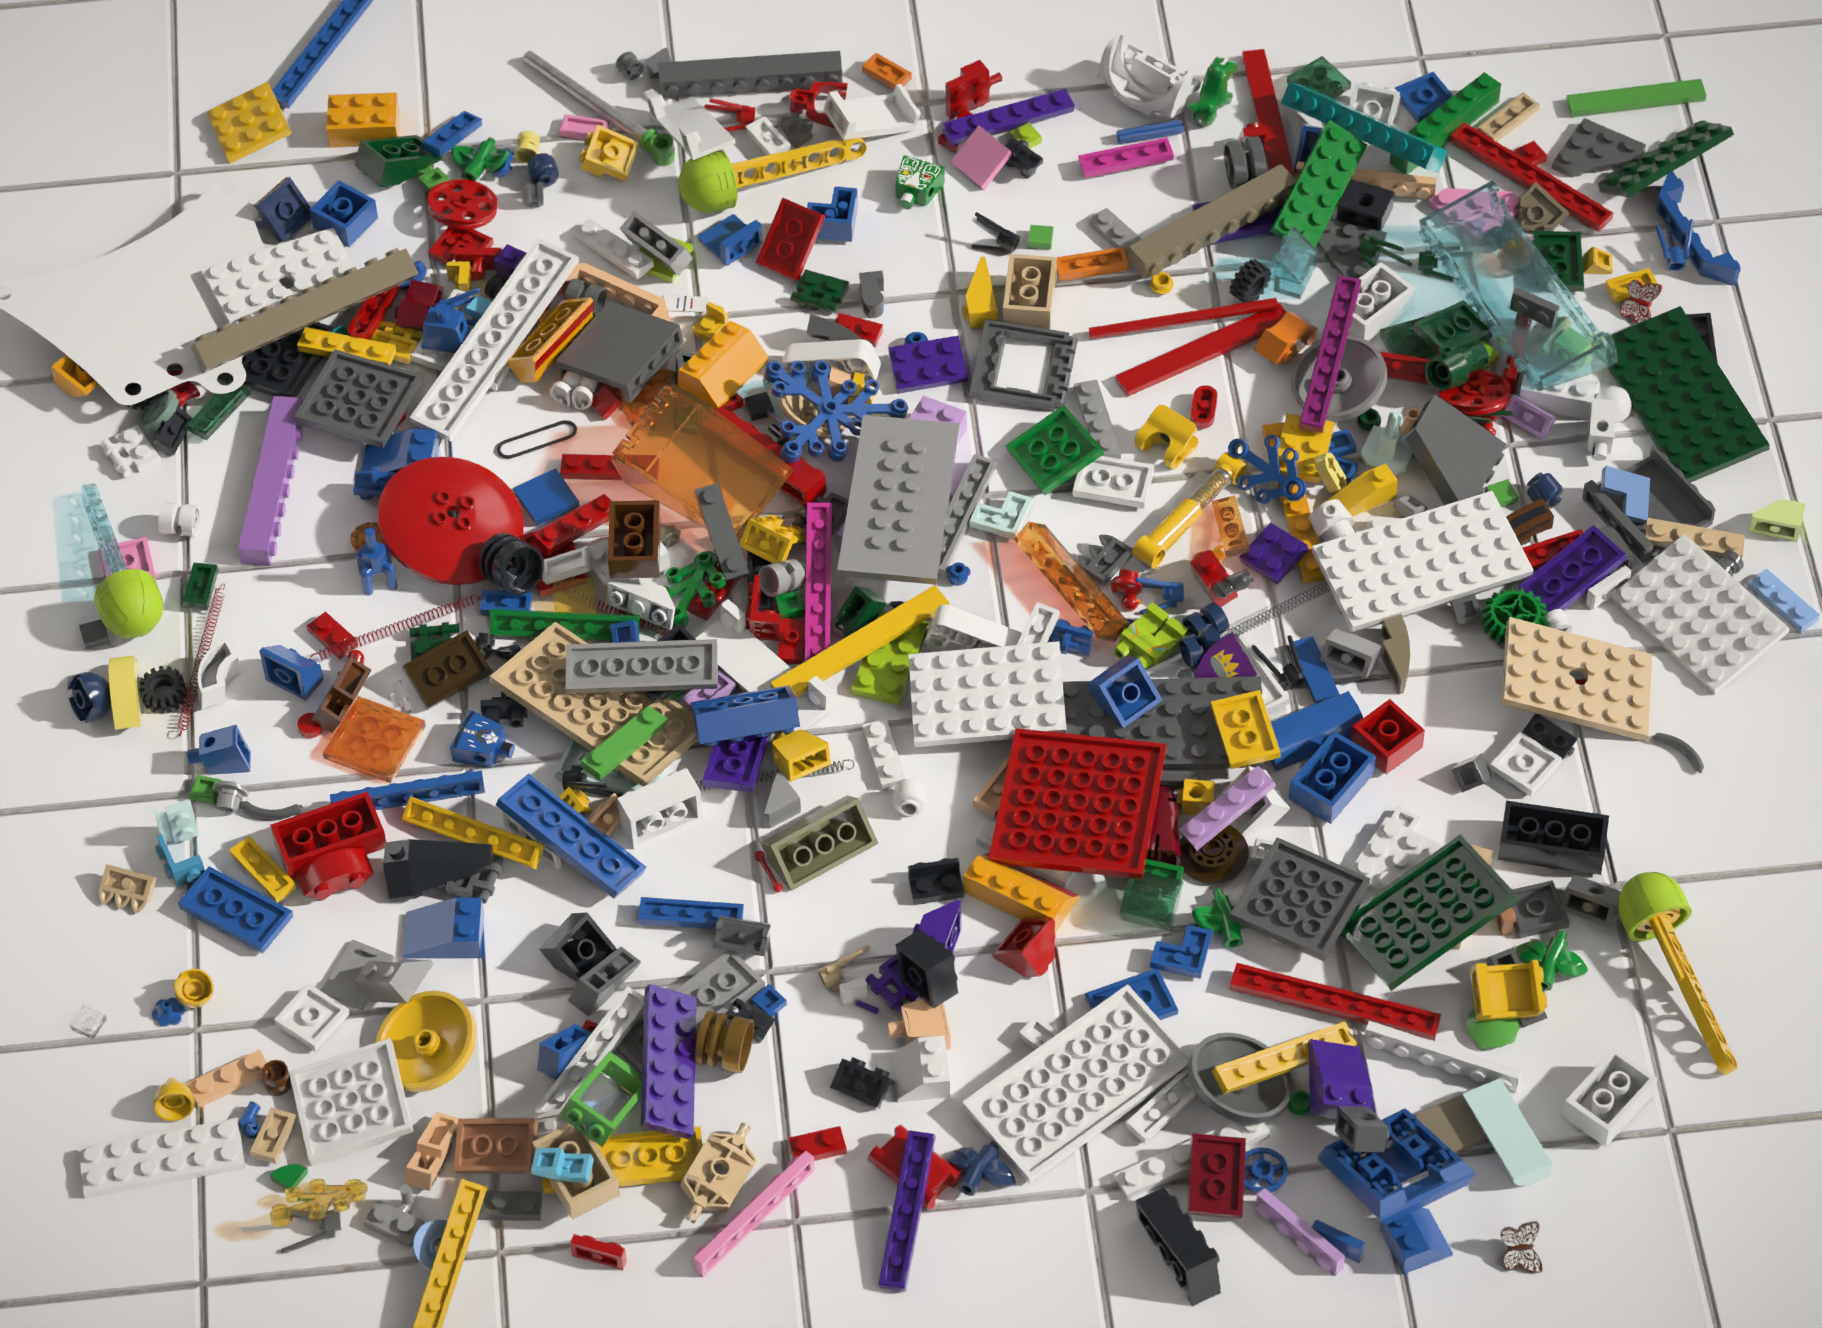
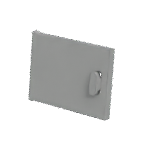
(342, 983)

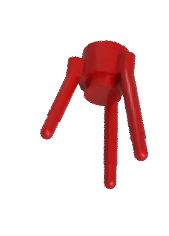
(745, 113)

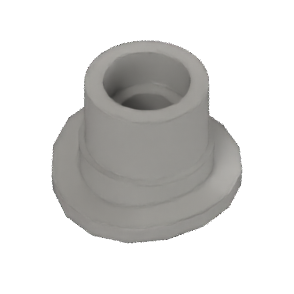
(229, 795)

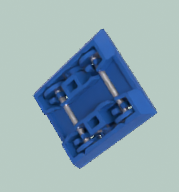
(1405, 1176)

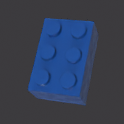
(1332, 777)

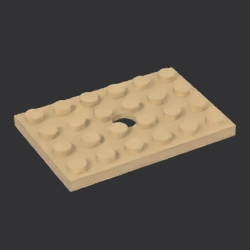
(1539, 679)

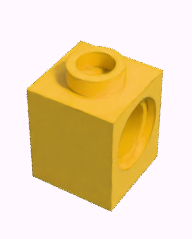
(1196, 788)

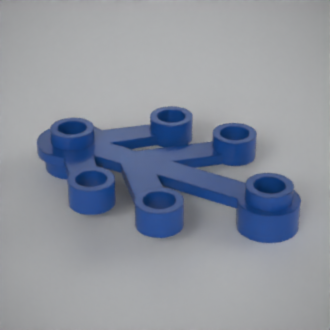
(1270, 471)

